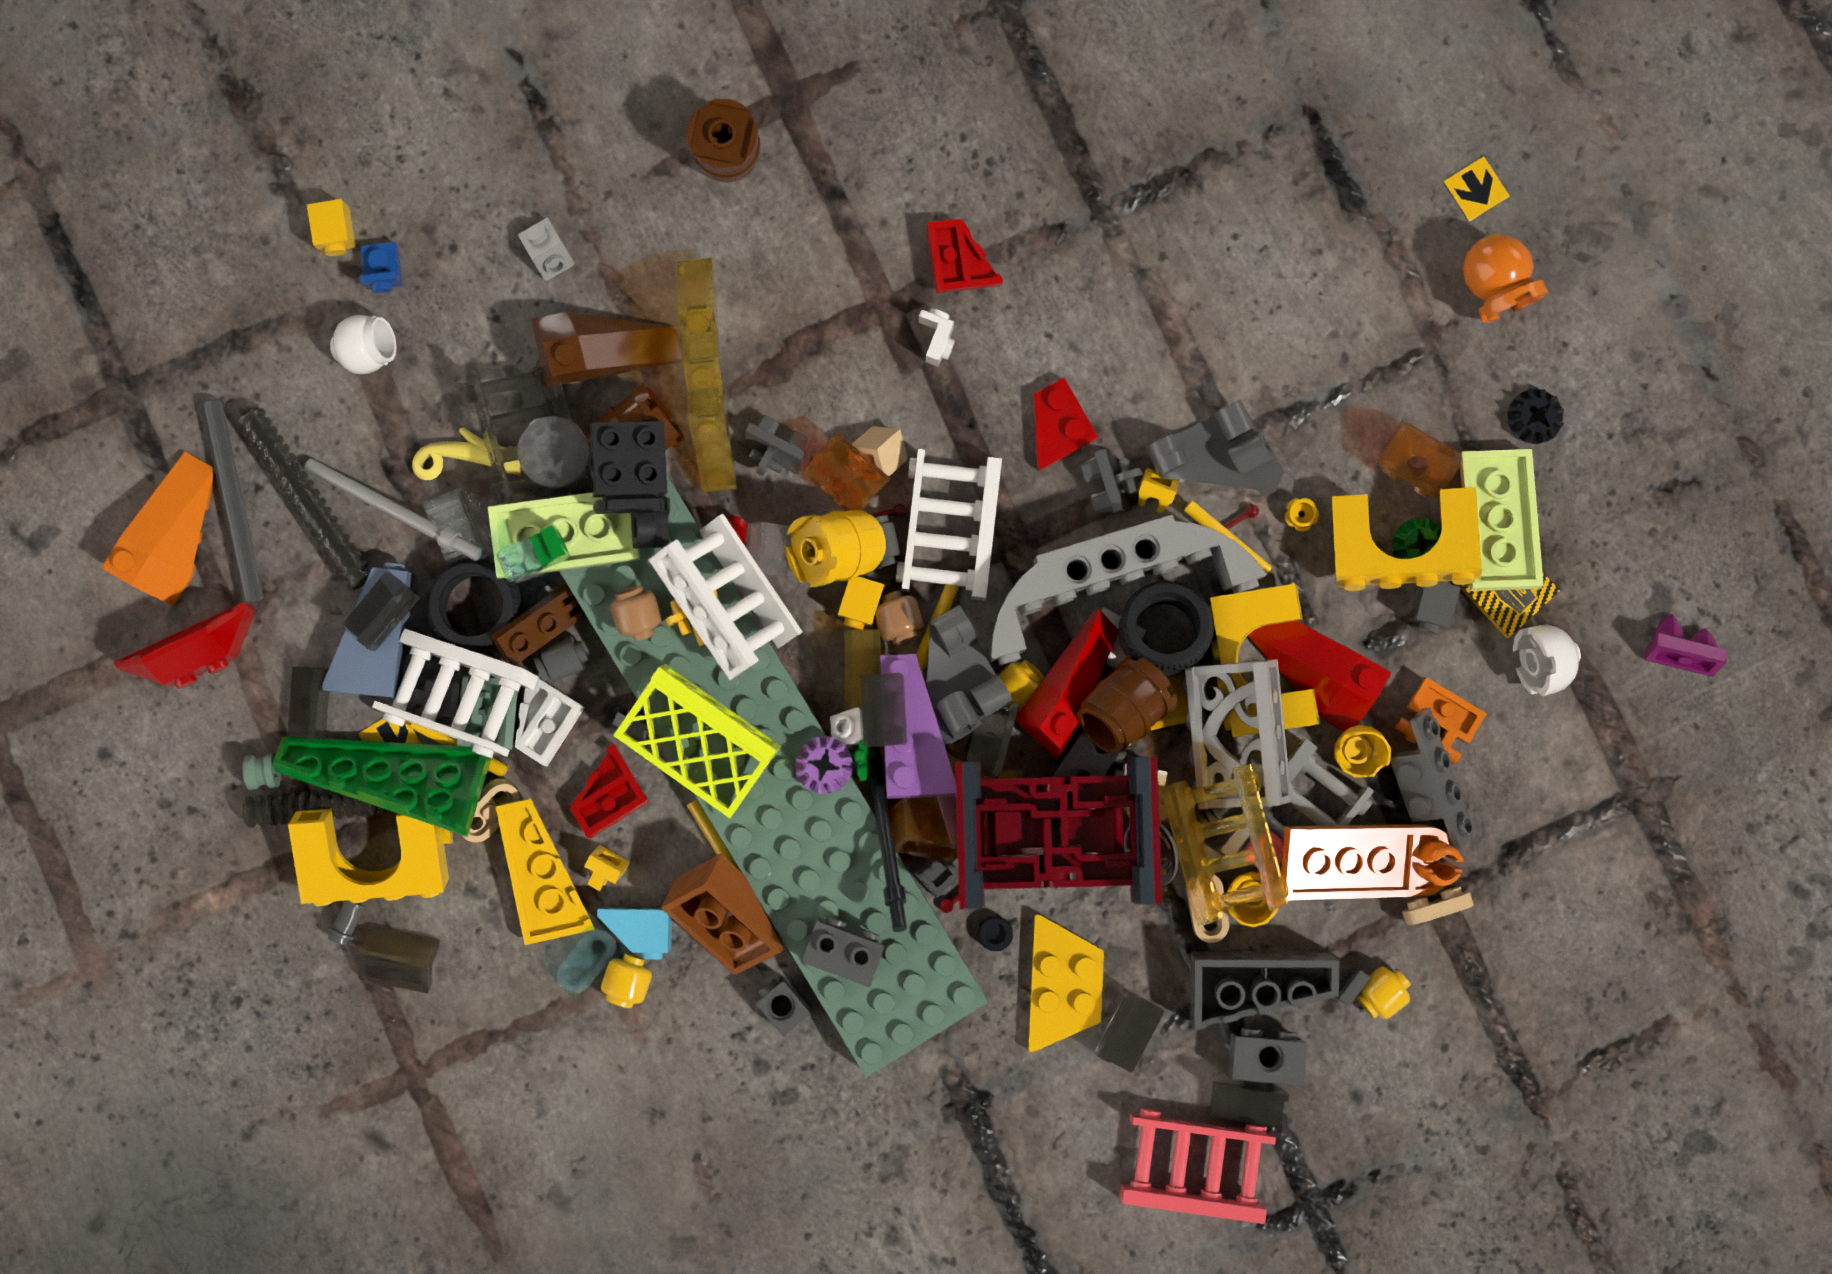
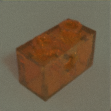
(921, 830)

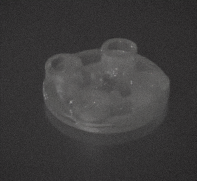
(553, 451)

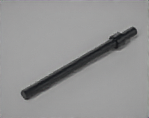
(894, 892)

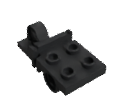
(629, 476)

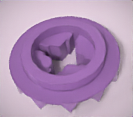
(838, 755)

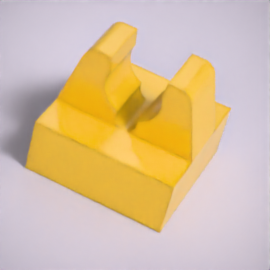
(1158, 488)
(605, 866)

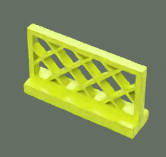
(707, 711)

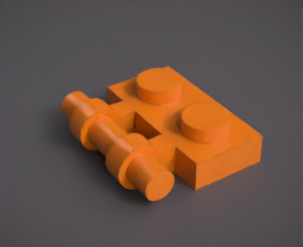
(1453, 714)

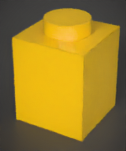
(331, 227)
(860, 602)

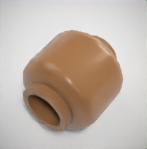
(636, 612)
(899, 618)

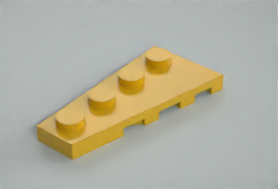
(541, 885)

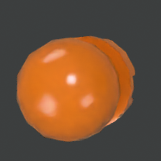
(1500, 274)

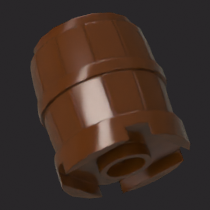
(728, 160)
(643, 407)
(1125, 705)

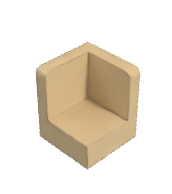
(883, 447)

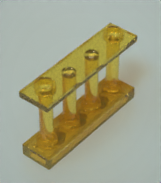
(1199, 868)

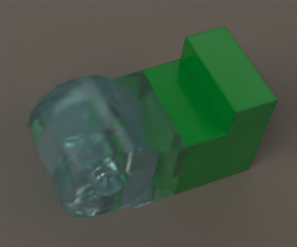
(533, 554)

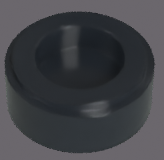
(995, 933)

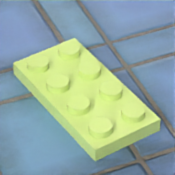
(1505, 518)
(588, 536)

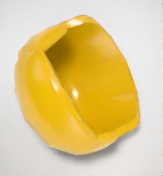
(1362, 751)
(1254, 912)

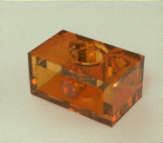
(1410, 442)
(846, 474)

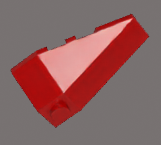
(1341, 678)

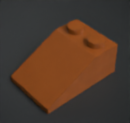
(723, 914)

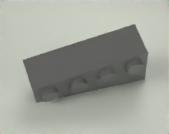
(1250, 983)

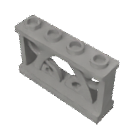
(1266, 694)

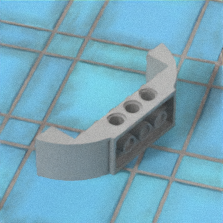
(1167, 545)

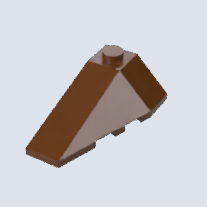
(591, 347)

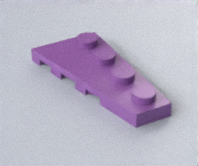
(922, 764)

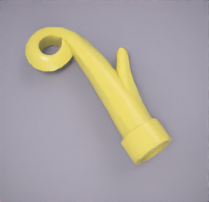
(471, 451)

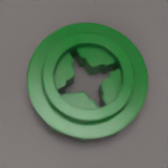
(1407, 535)

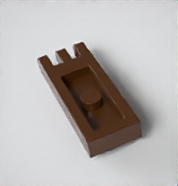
(537, 625)

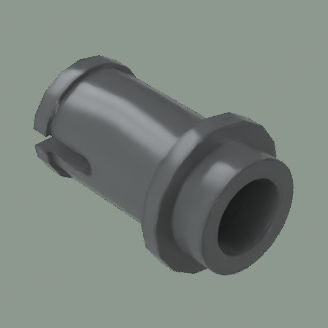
(345, 923)

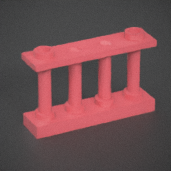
(1175, 1195)

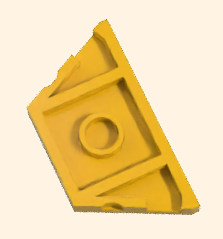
(1063, 984)

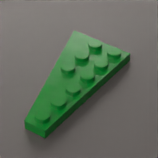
(410, 779)

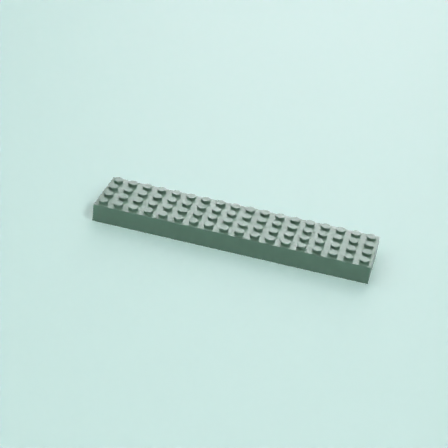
(795, 846)

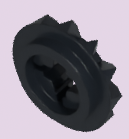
(1535, 432)

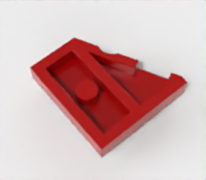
(957, 259)
(1059, 424)
(608, 795)

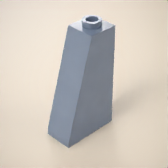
(366, 671)

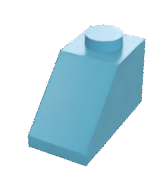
(640, 929)

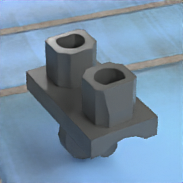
(771, 450)
(1106, 467)

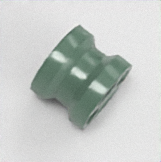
(260, 771)

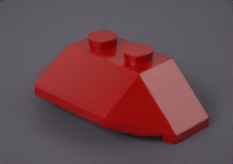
(192, 650)

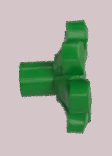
(862, 761)

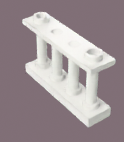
(977, 545)
(705, 611)
(452, 659)

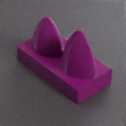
(1694, 655)

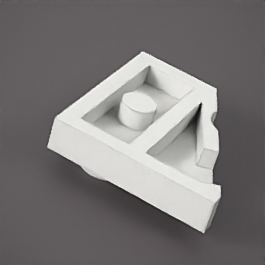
(545, 721)

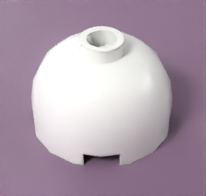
(1547, 659)

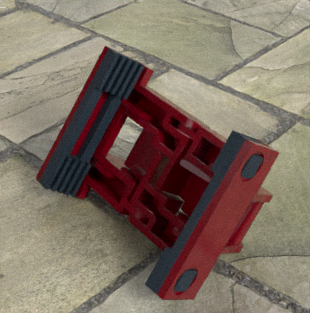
(1092, 829)

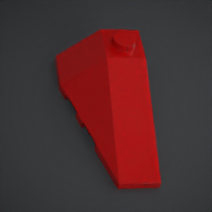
(1054, 705)

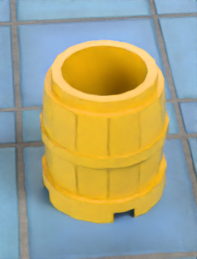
(835, 546)

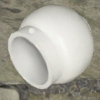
(363, 343)

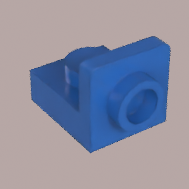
(381, 267)

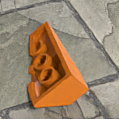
(163, 538)

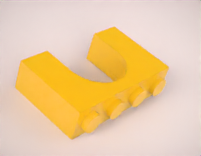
(1453, 557)
(1234, 620)
(329, 877)

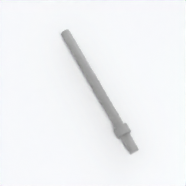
(446, 537)

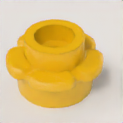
(1309, 509)

